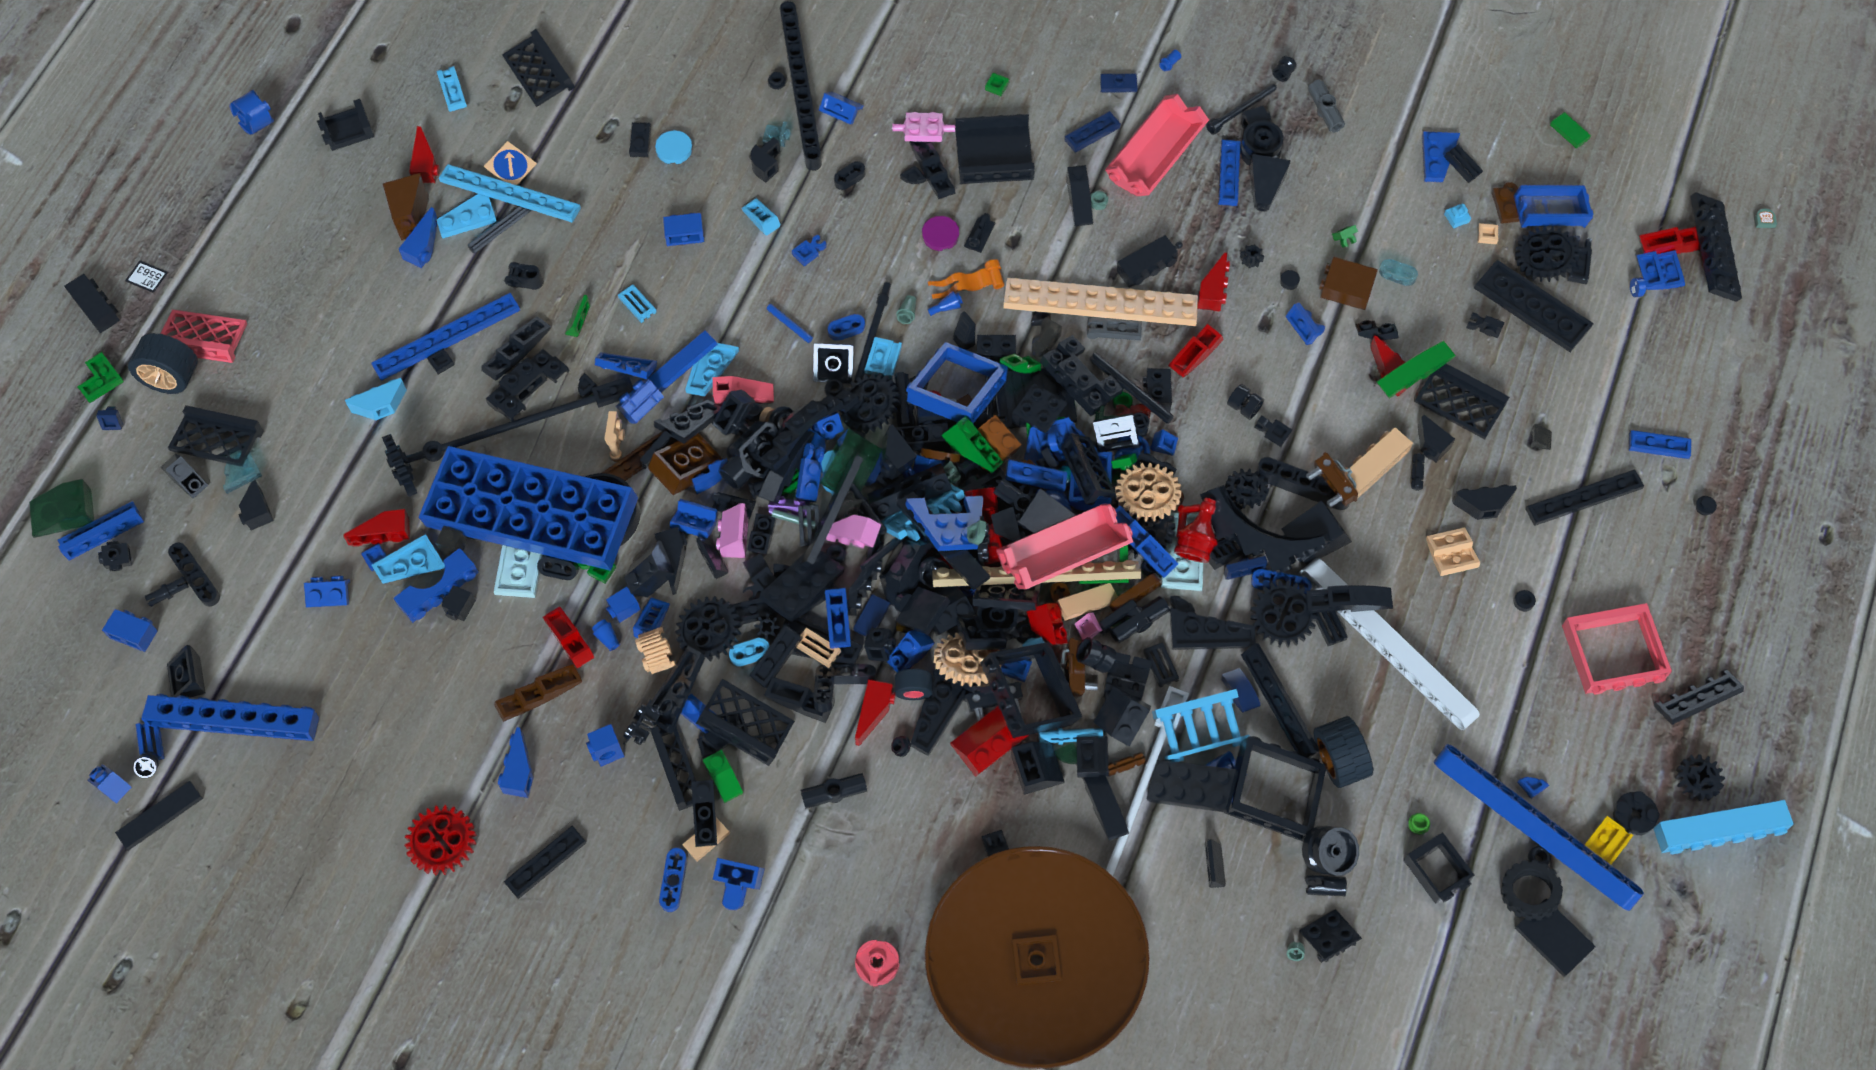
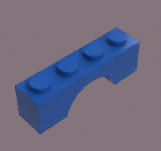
(417, 602)

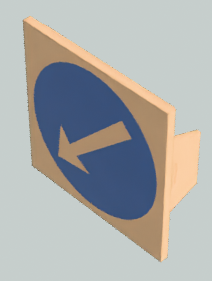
(510, 164)

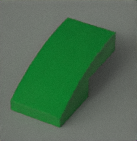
(1022, 365)

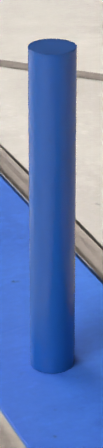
(789, 323)

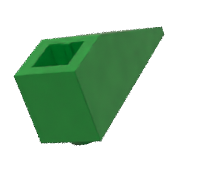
(968, 442)

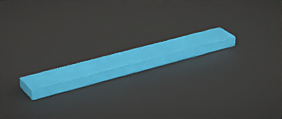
(510, 193)

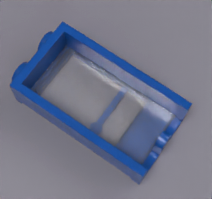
(1553, 205)

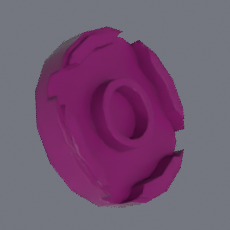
(940, 233)

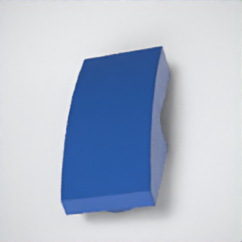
(705, 481)

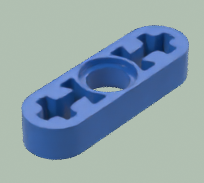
(1267, 574)
(681, 864)

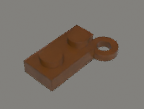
(1505, 203)

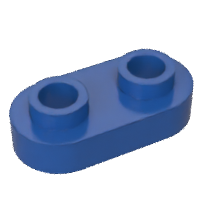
(845, 327)

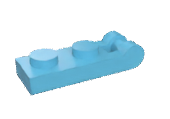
(451, 89)

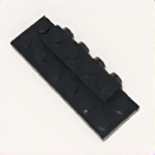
(1716, 247)

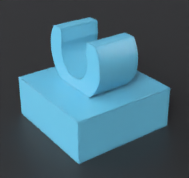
(1457, 215)

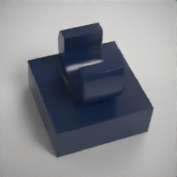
(110, 419)

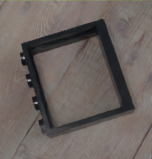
(1053, 677)
(1267, 819)

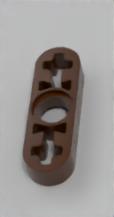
(1138, 591)

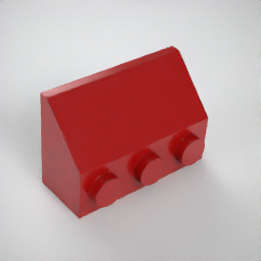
(985, 742)

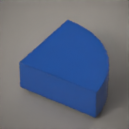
(1532, 786)

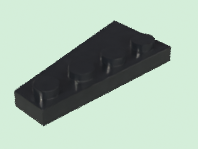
(1202, 632)

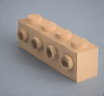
(1378, 459)

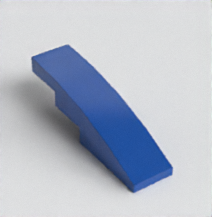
(1147, 546)

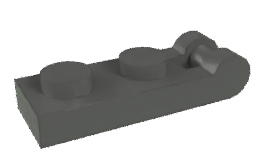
(1114, 328)

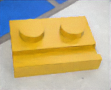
(1608, 840)

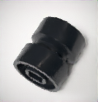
(1239, 398)
(1095, 655)

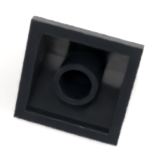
(833, 362)
(186, 674)

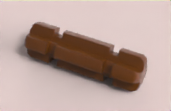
(1126, 763)

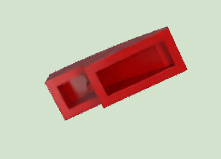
(1670, 240)
(1196, 351)
(568, 637)

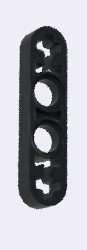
(193, 574)

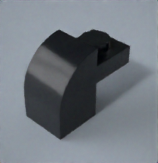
(763, 159)

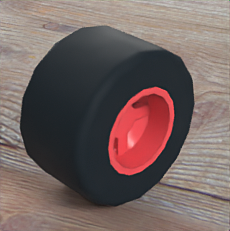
(913, 684)

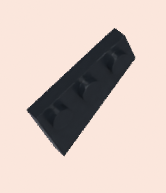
(689, 423)

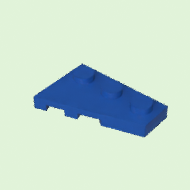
(629, 365)

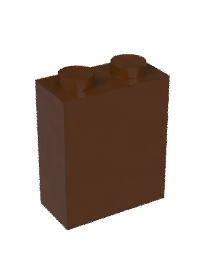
(1348, 283)

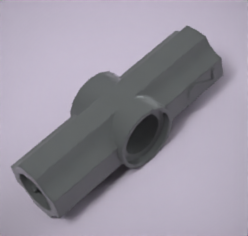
(1326, 106)

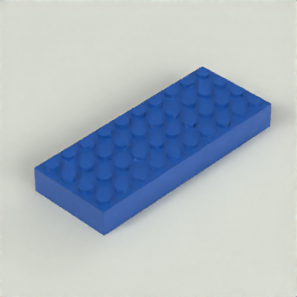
(529, 507)

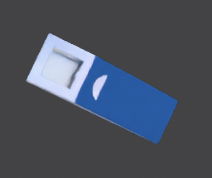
(517, 773)

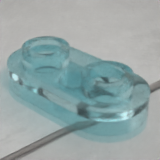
(1398, 272)

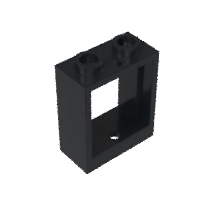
(1442, 843)

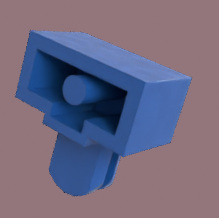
(737, 879)

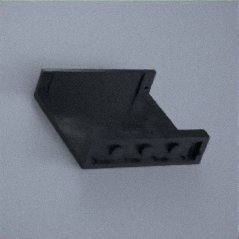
(994, 149)

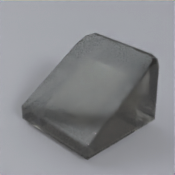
(1541, 437)

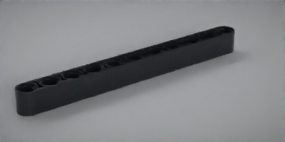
(800, 86)

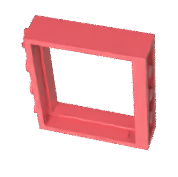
(1609, 617)

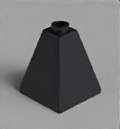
(1266, 179)

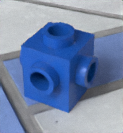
(828, 426)

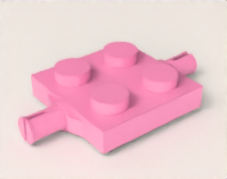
(923, 127)

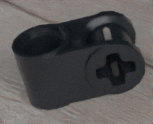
(524, 276)

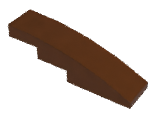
(538, 693)

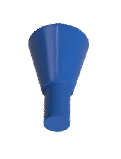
(950, 302)

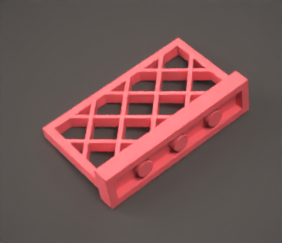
(204, 349)

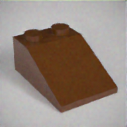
(682, 462)

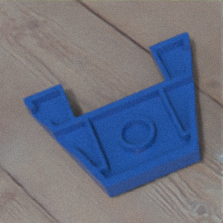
(948, 530)

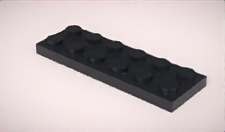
(1533, 306)

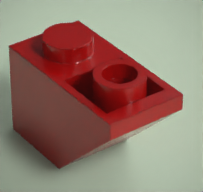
(1048, 623)

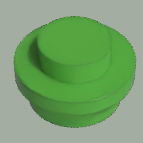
(1419, 824)

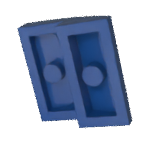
(1661, 270)

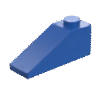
(420, 243)
(838, 618)

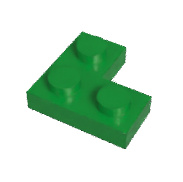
(104, 378)

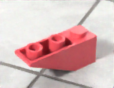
(759, 391)

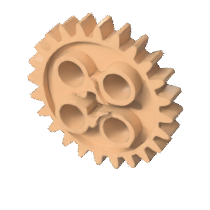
(1160, 493)
(960, 663)

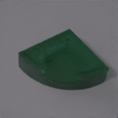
(1067, 754)

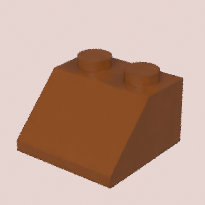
(999, 438)

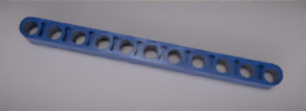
(1539, 827)

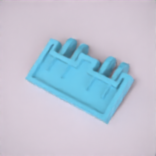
(900, 526)

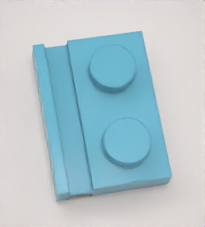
(883, 357)

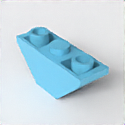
(378, 401)

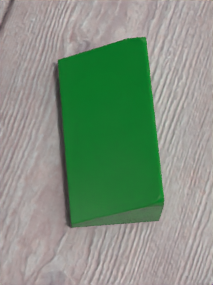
(578, 317)

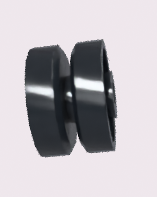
(1261, 139)
(1330, 850)

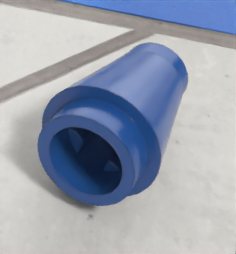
(604, 632)

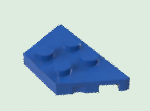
(1035, 437)

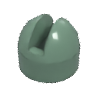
(1294, 955)

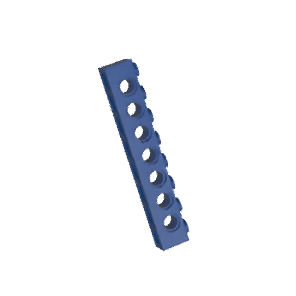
(239, 724)

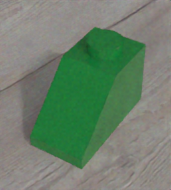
(722, 776)

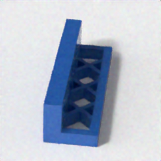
(100, 531)

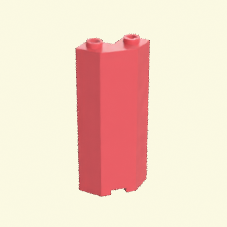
(1156, 145)
(1064, 546)

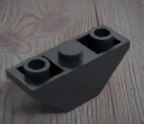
(1485, 501)

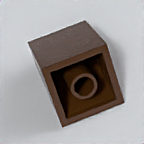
(406, 202)

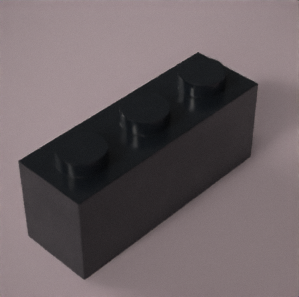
(1147, 261)
(93, 302)

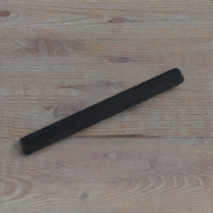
(1132, 388)

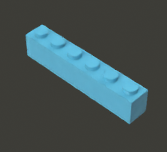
(1723, 826)

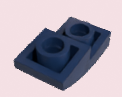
(1247, 696)

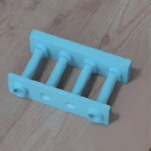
(1206, 705)

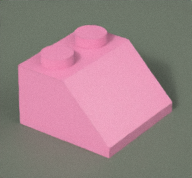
(733, 532)

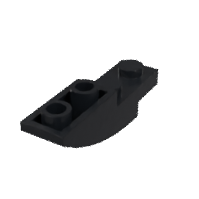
(1350, 597)

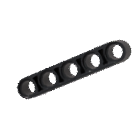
(1293, 483)

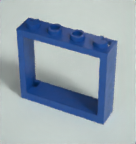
(949, 408)

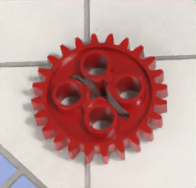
(423, 853)

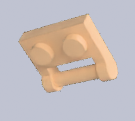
(614, 435)

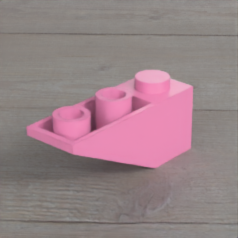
(856, 530)

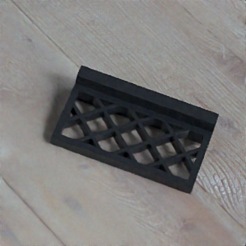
(548, 58)
(1473, 388)
(223, 423)
(734, 734)

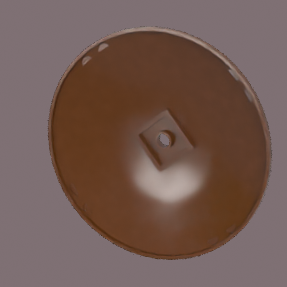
(1047, 907)

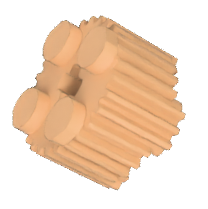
(655, 651)

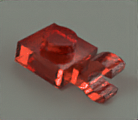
(1133, 409)

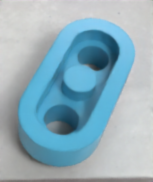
(748, 650)

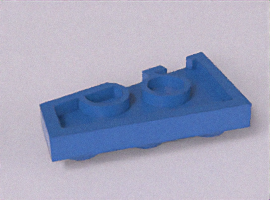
(1434, 148)

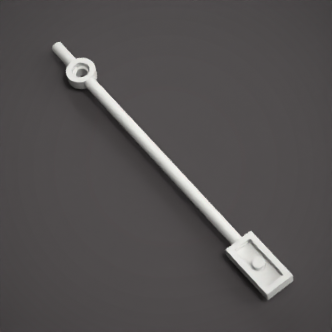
(1173, 697)

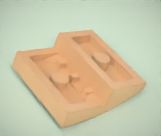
(1452, 551)

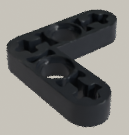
(864, 671)

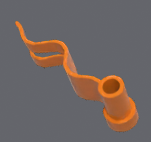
(972, 282)

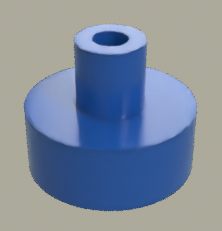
(1053, 442)

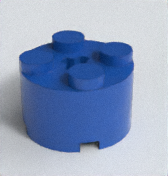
(251, 112)

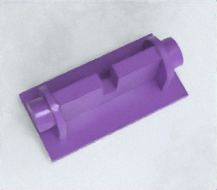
(788, 505)

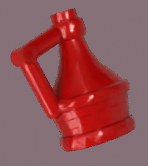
(1197, 538)

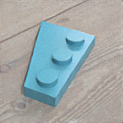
(467, 216)
(710, 366)
(409, 561)

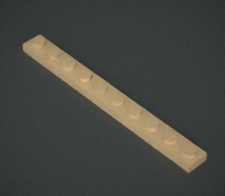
(1087, 572)

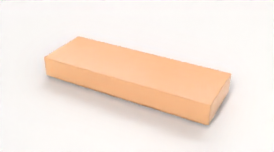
(1087, 601)

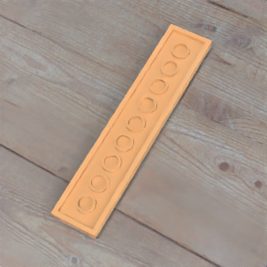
(1101, 301)

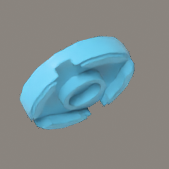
(673, 147)

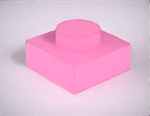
(1088, 626)

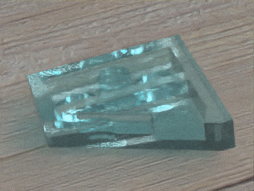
(239, 476)

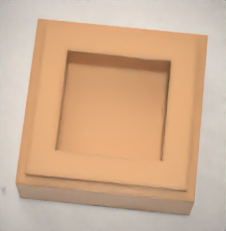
(1487, 233)

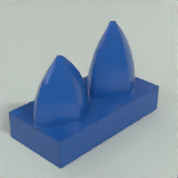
(1303, 323)
(693, 710)

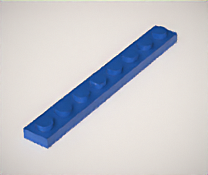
(445, 336)

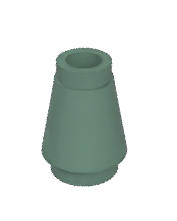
(907, 310)

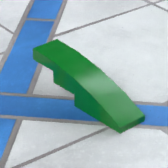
(1416, 369)

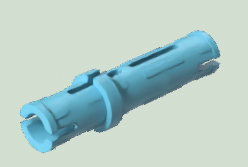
(1060, 736)

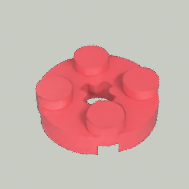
(879, 950)

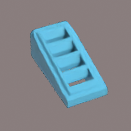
(766, 226)

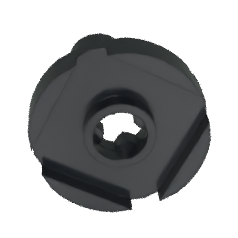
(1638, 801)

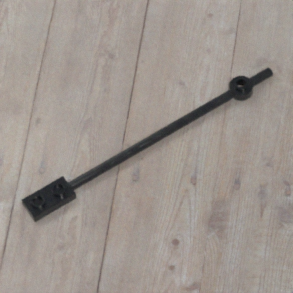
(602, 395)

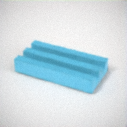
(646, 314)

